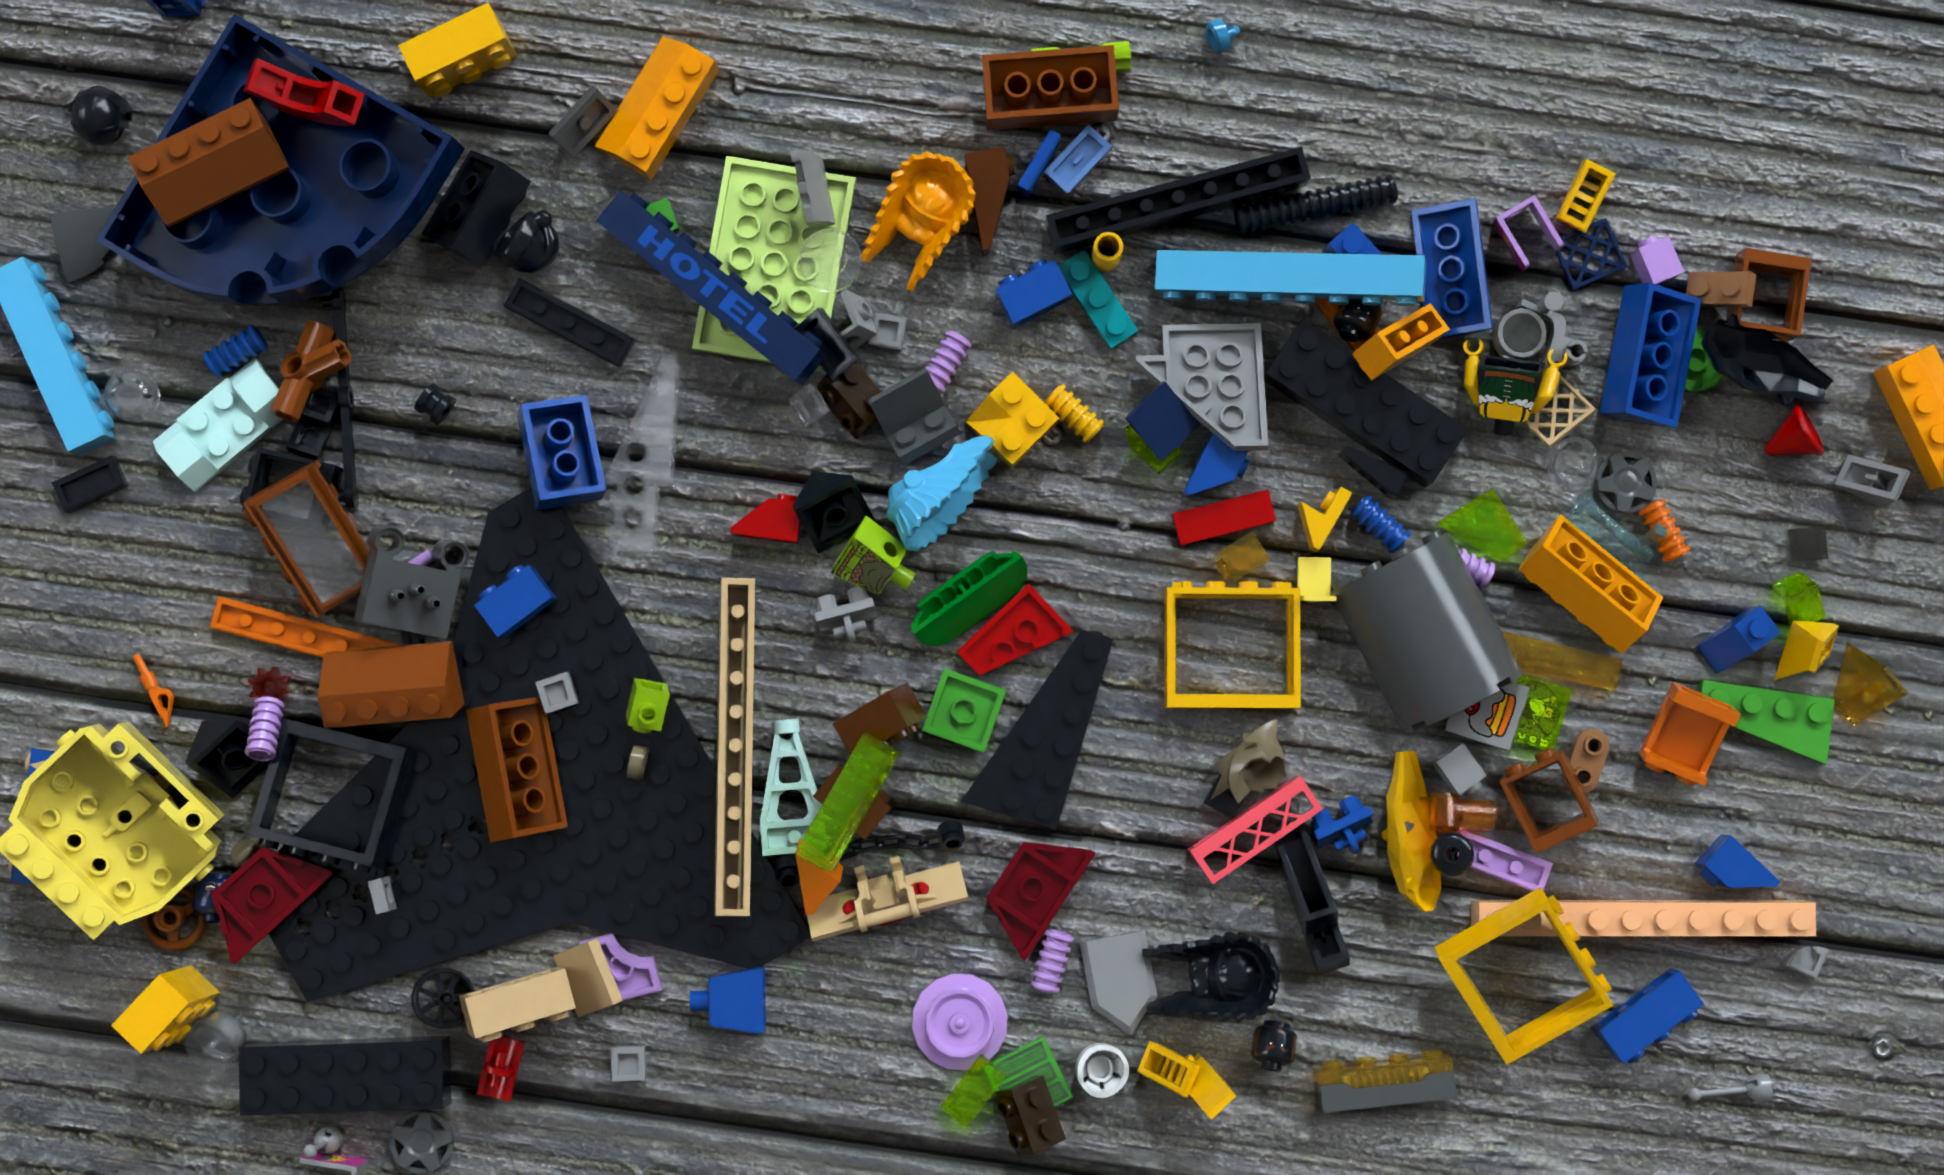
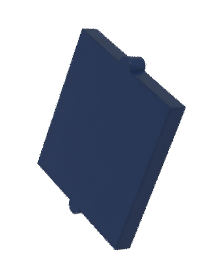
(1162, 421)

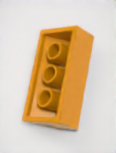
(658, 106)
(1917, 401)
(1591, 584)

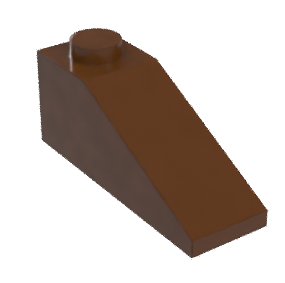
(991, 181)

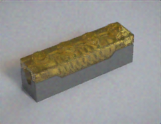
(1385, 1082)

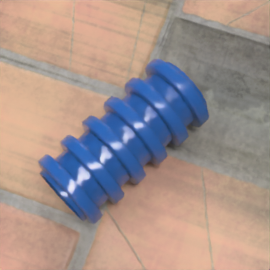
(235, 351)
(1380, 524)

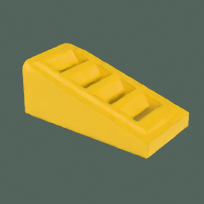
(1596, 171)
(1153, 1062)

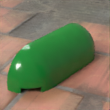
(968, 597)

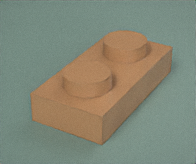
(1722, 288)

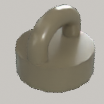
(243, 851)

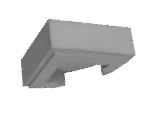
(1807, 960)

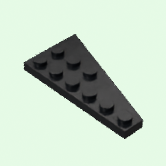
(1038, 756)

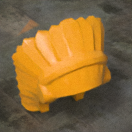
(926, 205)

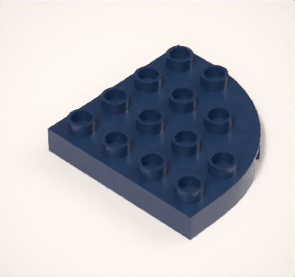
(309, 228)

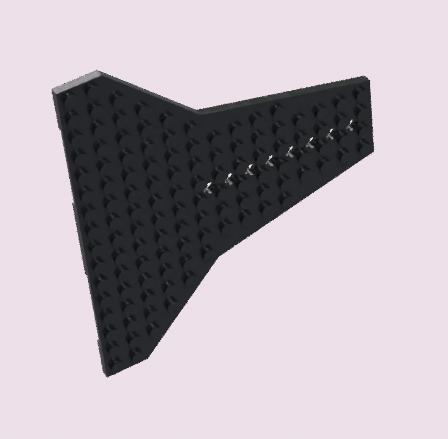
(632, 848)

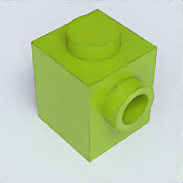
(647, 705)

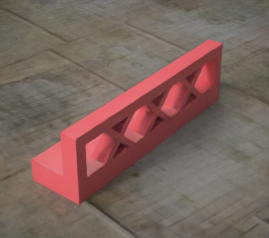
(1247, 818)

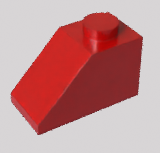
(771, 521)

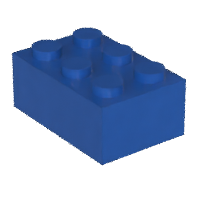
(561, 452)

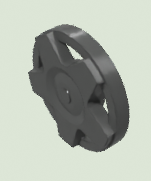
(1625, 482)
(421, 1141)

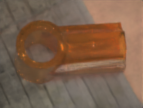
(1450, 813)

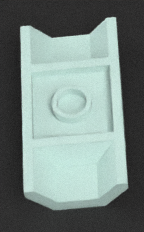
(220, 426)

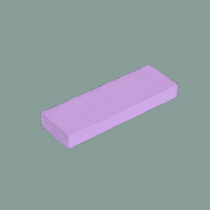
(1506, 862)

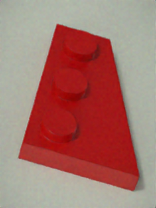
(1013, 632)

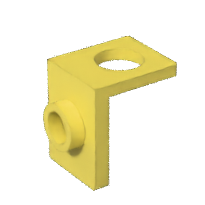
(1314, 579)

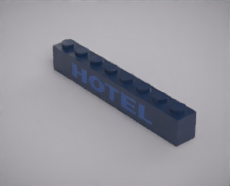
(712, 288)

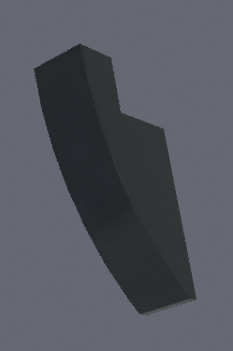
(1312, 901)

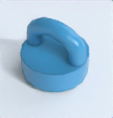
(1219, 35)

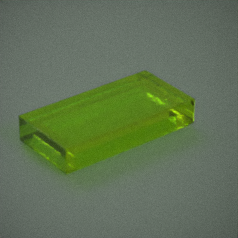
(973, 1091)

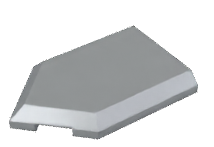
(1119, 977)

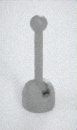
(1757, 1087)
(324, 1143)

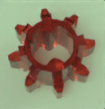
(269, 676)

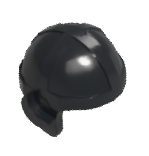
(99, 115)

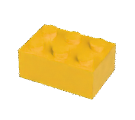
(458, 51)
(166, 1009)

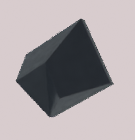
(830, 508)
(221, 756)

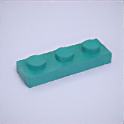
(1097, 300)

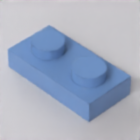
(1077, 160)

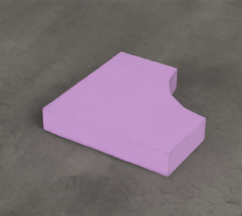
(632, 974)

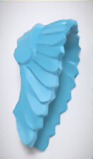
(933, 498)

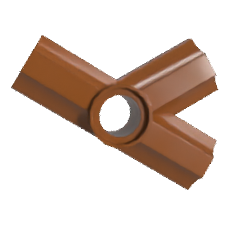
(307, 368)

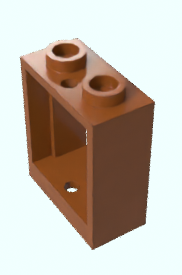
(1784, 264)
(1563, 830)

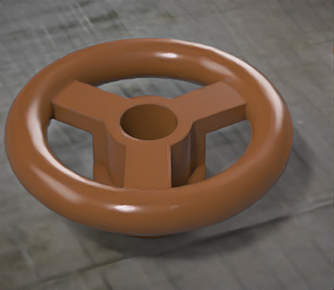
(162, 923)

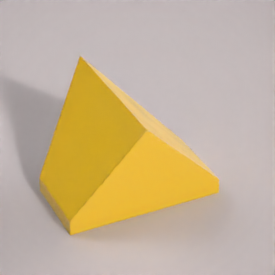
(1806, 647)

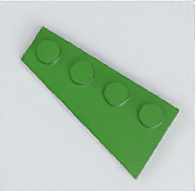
(1782, 718)

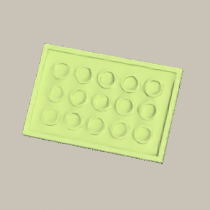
(760, 239)

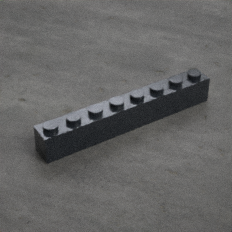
(1178, 200)

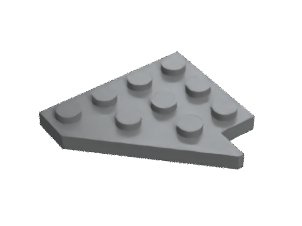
(1217, 378)

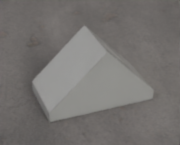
(1872, 480)

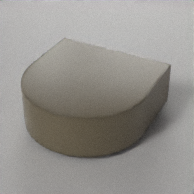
(637, 762)

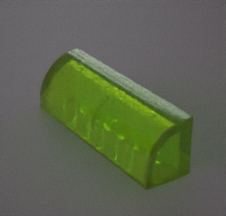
(848, 802)

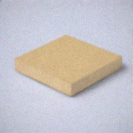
(589, 977)

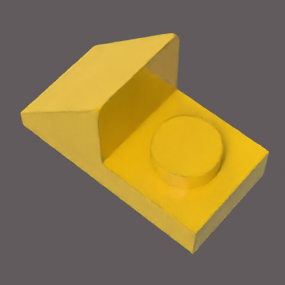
(1318, 524)

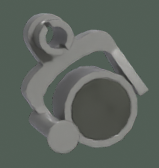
(1524, 332)

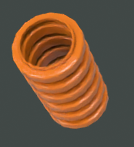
(1672, 544)

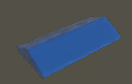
(1455, 265)

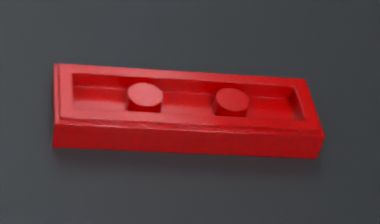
(1223, 517)

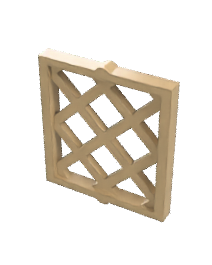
(1574, 394)

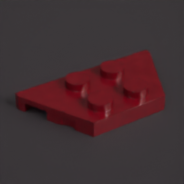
(1035, 889)
(262, 896)

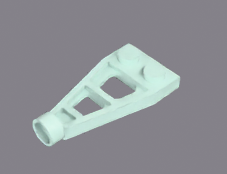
(782, 835)

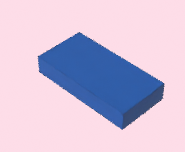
(1039, 163)

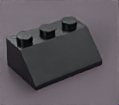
(476, 207)

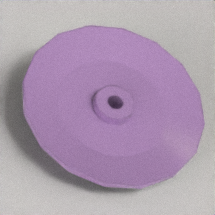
(959, 1021)

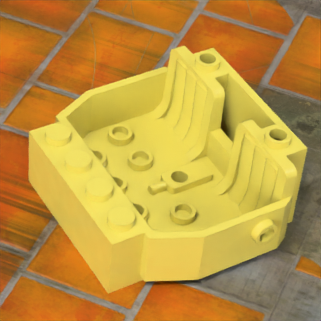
(82, 794)

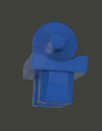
(1355, 819)

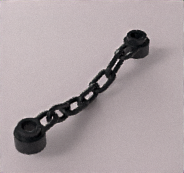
(949, 834)

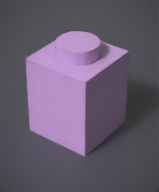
(1656, 260)

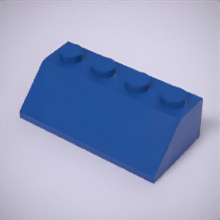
(1650, 355)

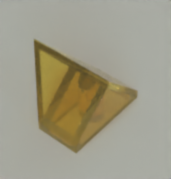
(1865, 686)

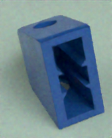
(734, 1000)

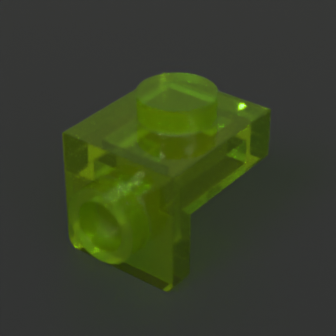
(1800, 598)

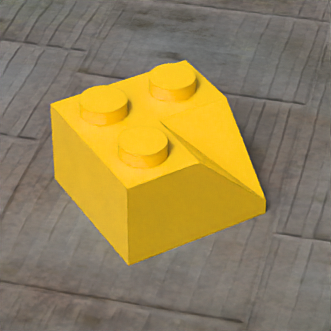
(1013, 419)

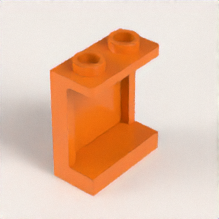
(1687, 734)

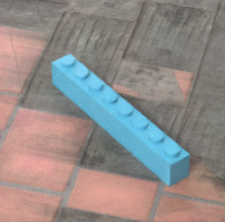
(1291, 276)

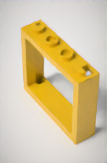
(1246, 591)
(1549, 1024)

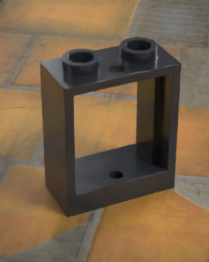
(261, 464)

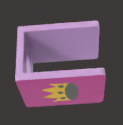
(1542, 219)

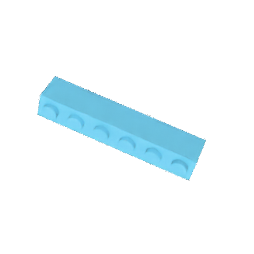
(52, 357)

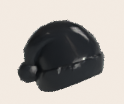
(530, 243)

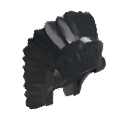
(1228, 976)

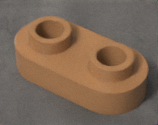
(1590, 762)

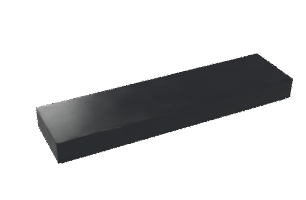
(569, 323)

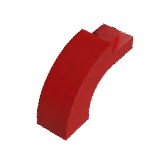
(302, 97)

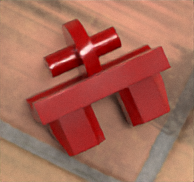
(501, 1068)

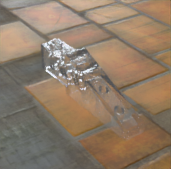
(656, 430)

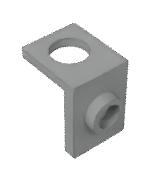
(860, 316)

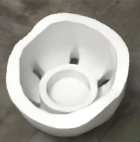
(1100, 1069)

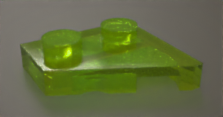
(1486, 526)

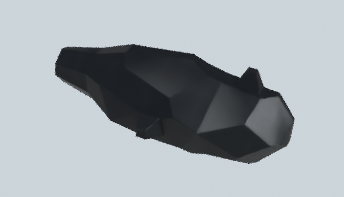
(1763, 365)

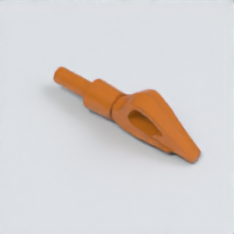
(151, 685)

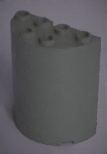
(1426, 632)

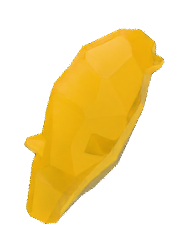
(1410, 851)

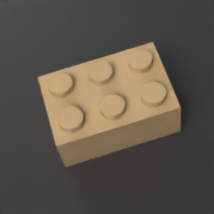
(517, 1004)

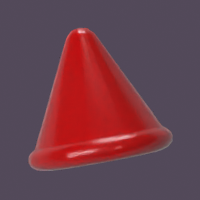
(1795, 436)

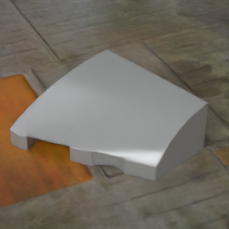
(813, 189)

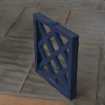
(1612, 244)

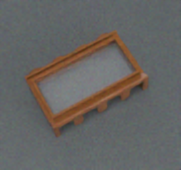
(310, 538)

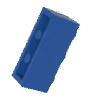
(1648, 1016)

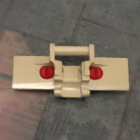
(888, 899)

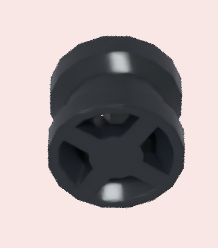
(435, 403)

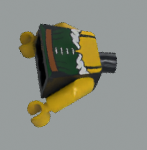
(1508, 386)

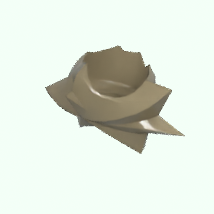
(1253, 764)

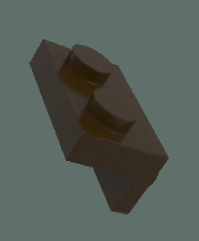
(849, 399)
(1030, 1116)

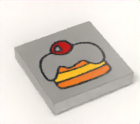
(1493, 718)

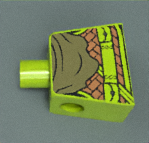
(873, 559)

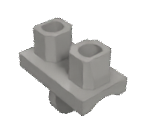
(845, 618)

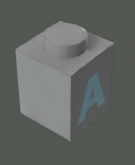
(1459, 770)

